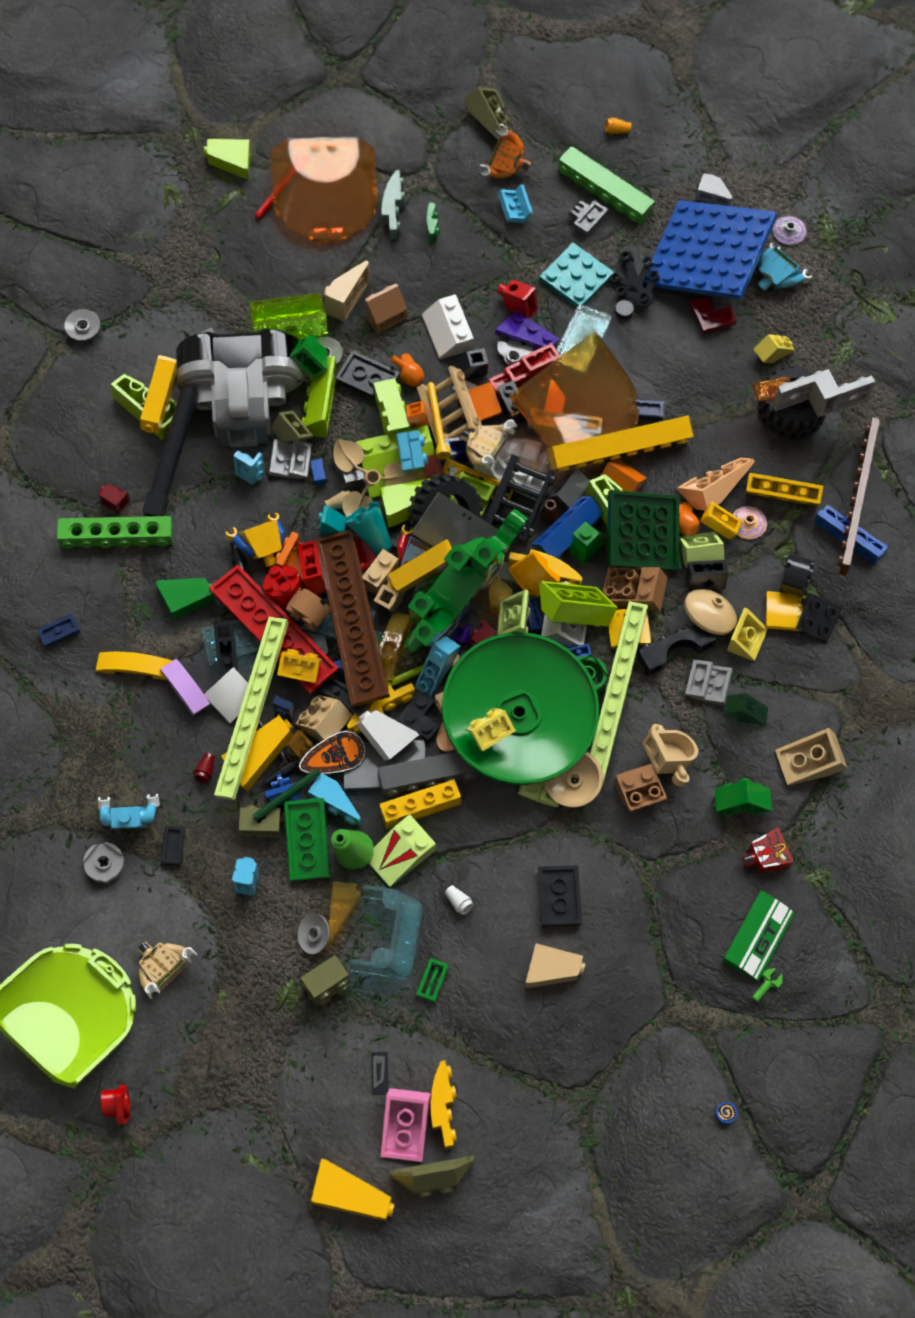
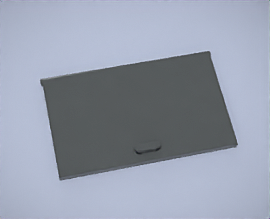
(450, 521)
(366, 773)

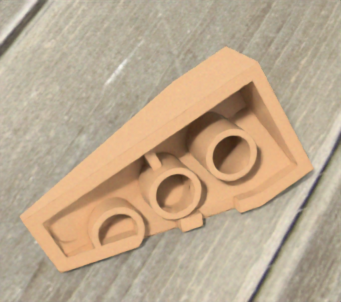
(715, 484)

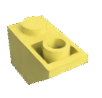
(774, 348)

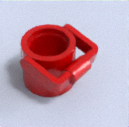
(116, 1104)

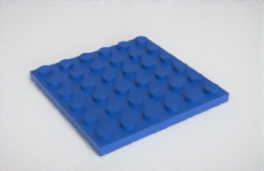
(711, 248)

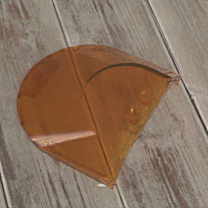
(324, 186)
(583, 383)

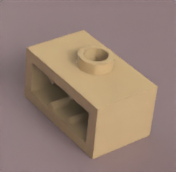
(378, 571)

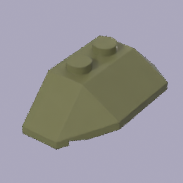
(433, 1177)

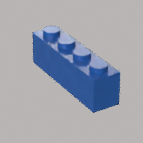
(559, 535)

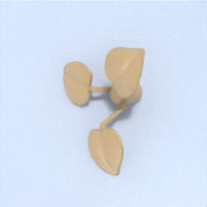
(350, 454)

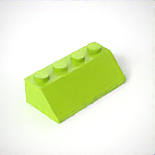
(320, 400)
(576, 604)

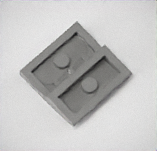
(289, 459)
(709, 682)

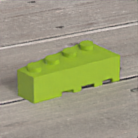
(132, 397)

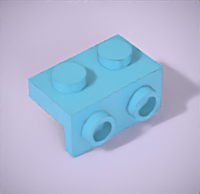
(515, 204)

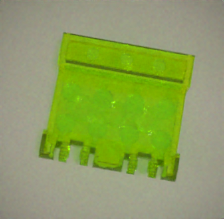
(292, 314)

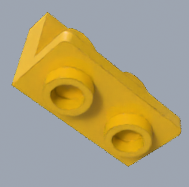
(299, 666)

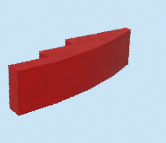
(527, 367)

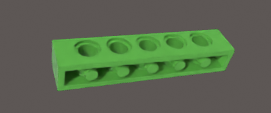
(124, 525)

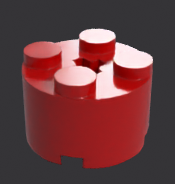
(282, 584)

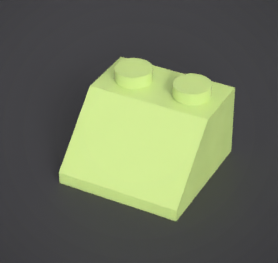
(701, 547)

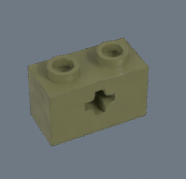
(268, 827)

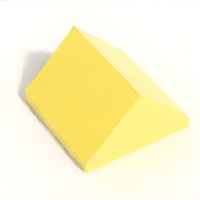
(747, 636)

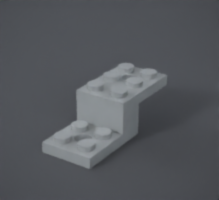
(823, 393)

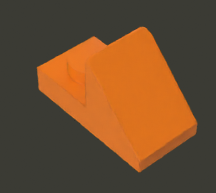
(417, 414)

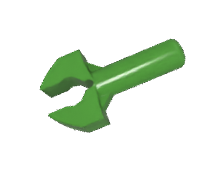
(767, 984)

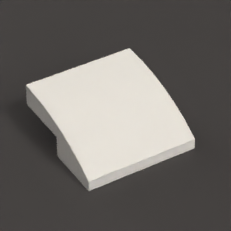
(228, 694)

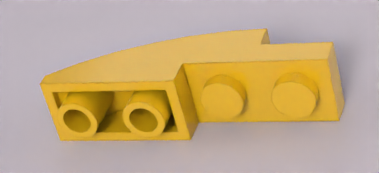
(560, 568)
(396, 697)
(441, 1097)

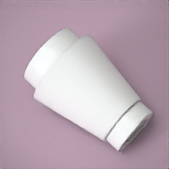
(459, 900)

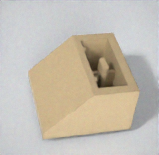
(323, 718)

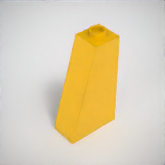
(159, 394)
(420, 568)
(265, 748)
(349, 1194)

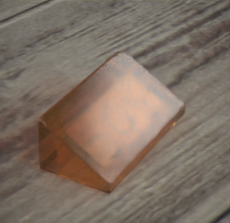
(767, 388)

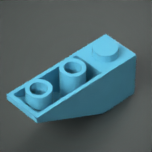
(437, 664)
(334, 798)

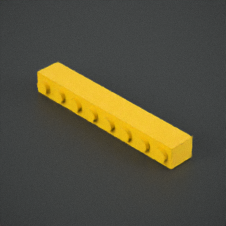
(620, 442)

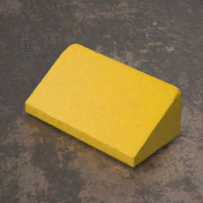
(721, 521)

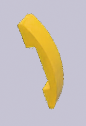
(131, 663)

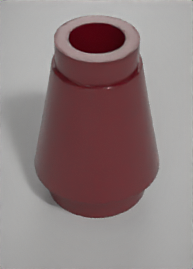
(204, 769)

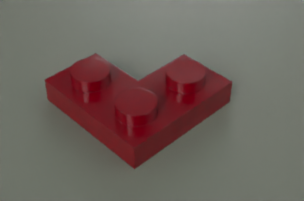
(711, 320)

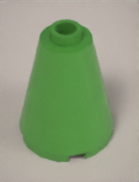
(352, 848)

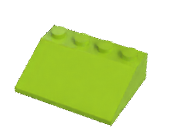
(384, 450)

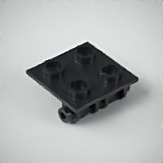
(818, 617)

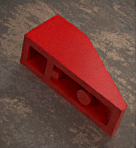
(311, 567)

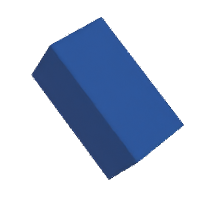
(318, 472)
(581, 650)

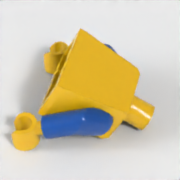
(260, 540)

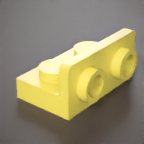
(491, 728)

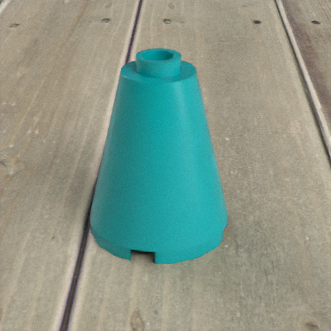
(370, 527)

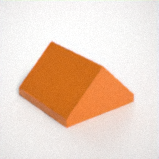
(624, 475)

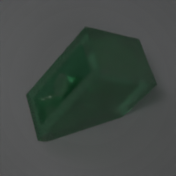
(746, 709)

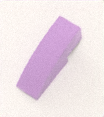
(185, 687)

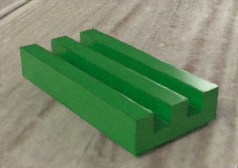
(419, 994)

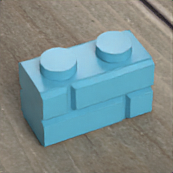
(411, 451)
(245, 876)

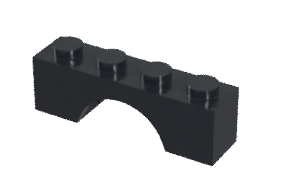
(654, 656)

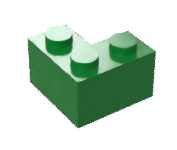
(743, 797)

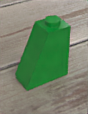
(586, 542)
(184, 595)

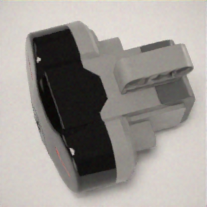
(239, 380)

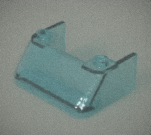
(399, 959)

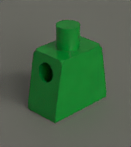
(310, 356)

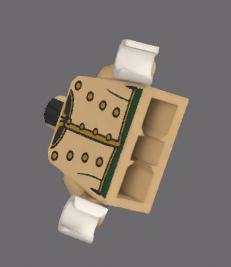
(487, 443)
(161, 965)

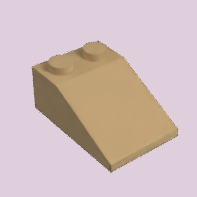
(346, 291)
(811, 757)

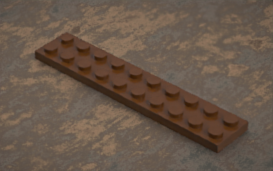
(352, 618)

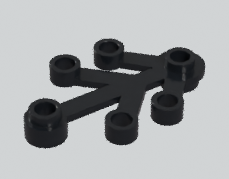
(636, 281)

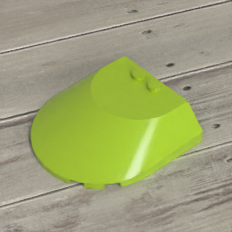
(67, 1010)

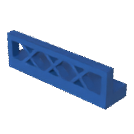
(836, 528)

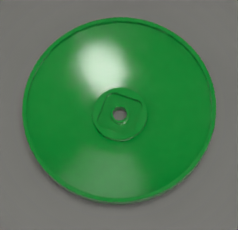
(527, 675)

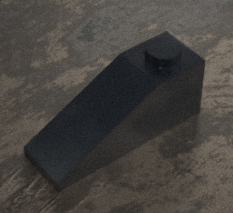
(225, 646)

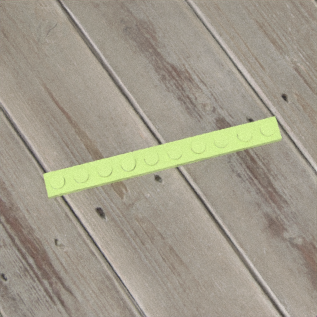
(618, 684)
(251, 709)

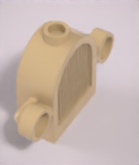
(670, 752)

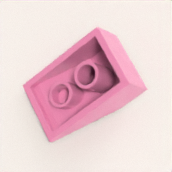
(405, 1124)

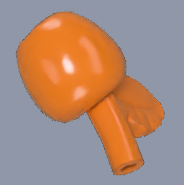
(411, 371)
(688, 521)

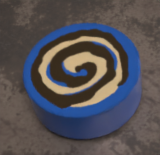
(726, 1113)

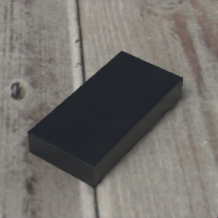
(173, 845)

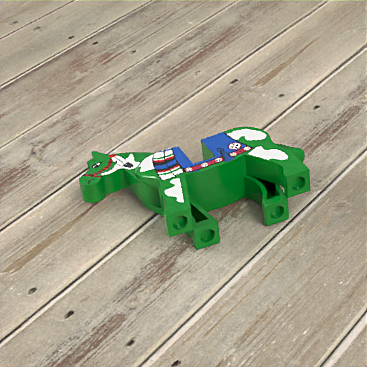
(469, 570)

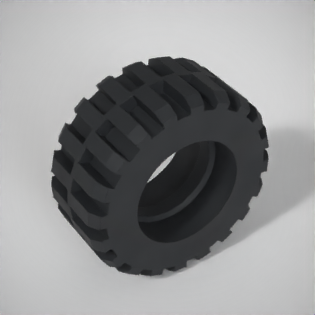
(785, 420)
(444, 484)

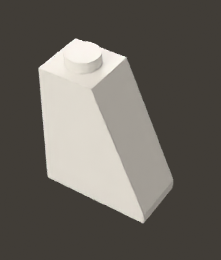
(385, 733)

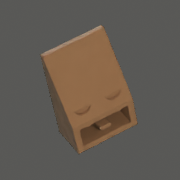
(636, 585)

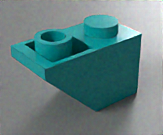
(331, 521)

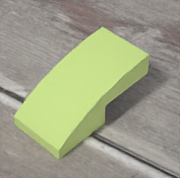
(537, 793)

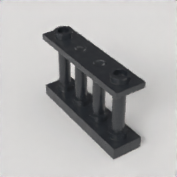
(507, 482)

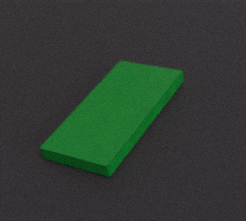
(307, 839)

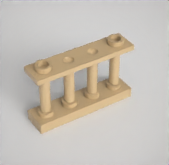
(473, 421)

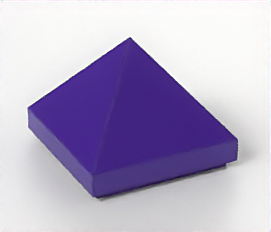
(462, 634)

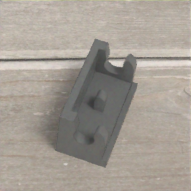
(350, 479)
(570, 489)

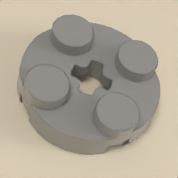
(106, 873)

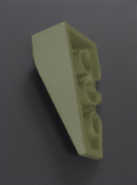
(488, 109)

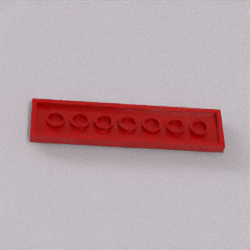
(254, 607)

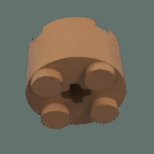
(307, 608)

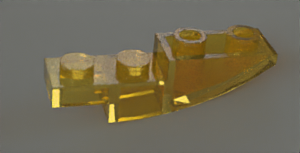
(394, 642)

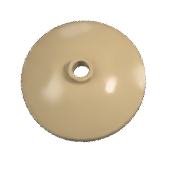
(710, 611)
(582, 793)

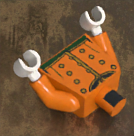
(506, 156)

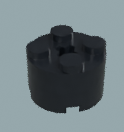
(797, 575)

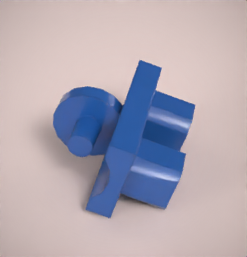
(272, 794)

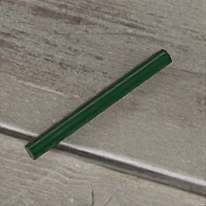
(286, 794)

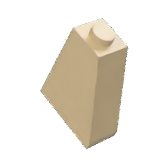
(553, 966)

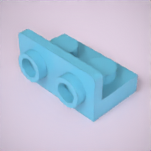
(249, 468)

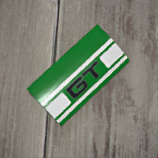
(759, 936)

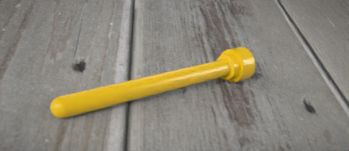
(442, 450)

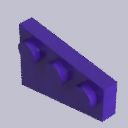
(523, 329)

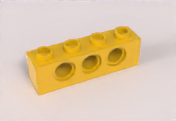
(784, 489)
(420, 803)

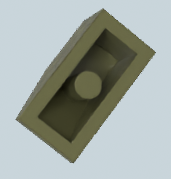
(290, 428)

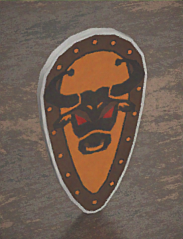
(334, 754)

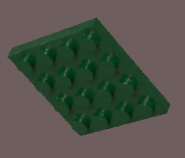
(643, 530)

